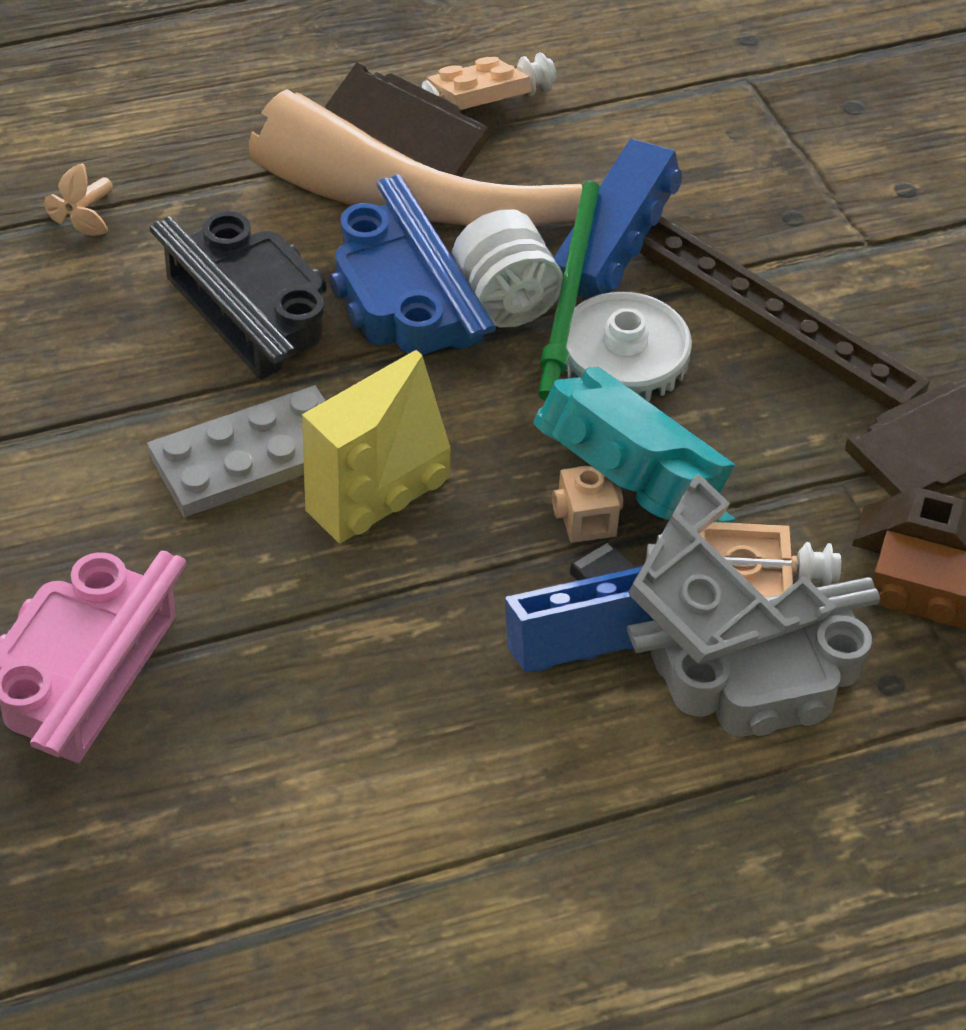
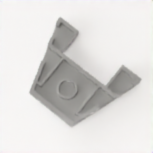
(704, 597)

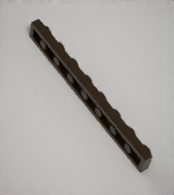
(782, 316)

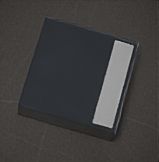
(598, 562)

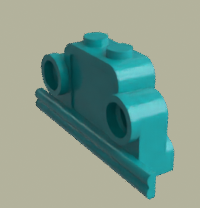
(630, 441)

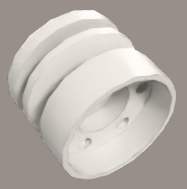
(508, 267)

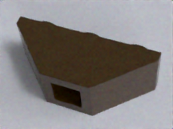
(914, 514)

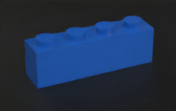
(625, 210)
(572, 620)

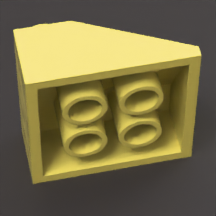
(373, 449)

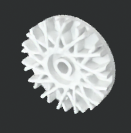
(630, 339)

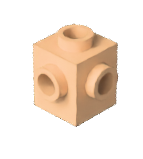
(587, 504)

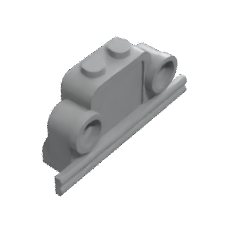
(774, 681)

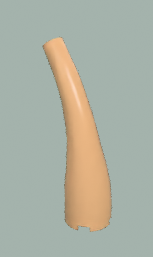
(344, 164)

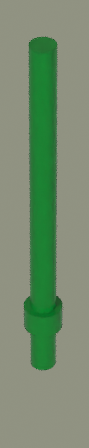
(555, 355)

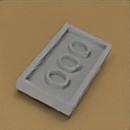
(235, 453)

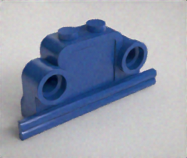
(402, 277)

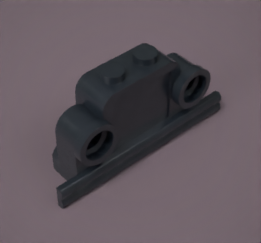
(246, 287)

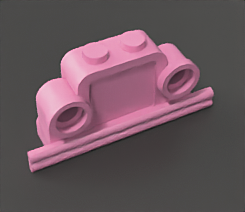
(83, 649)

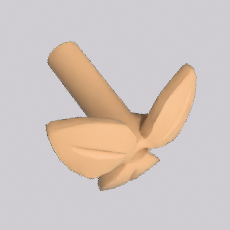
(77, 197)

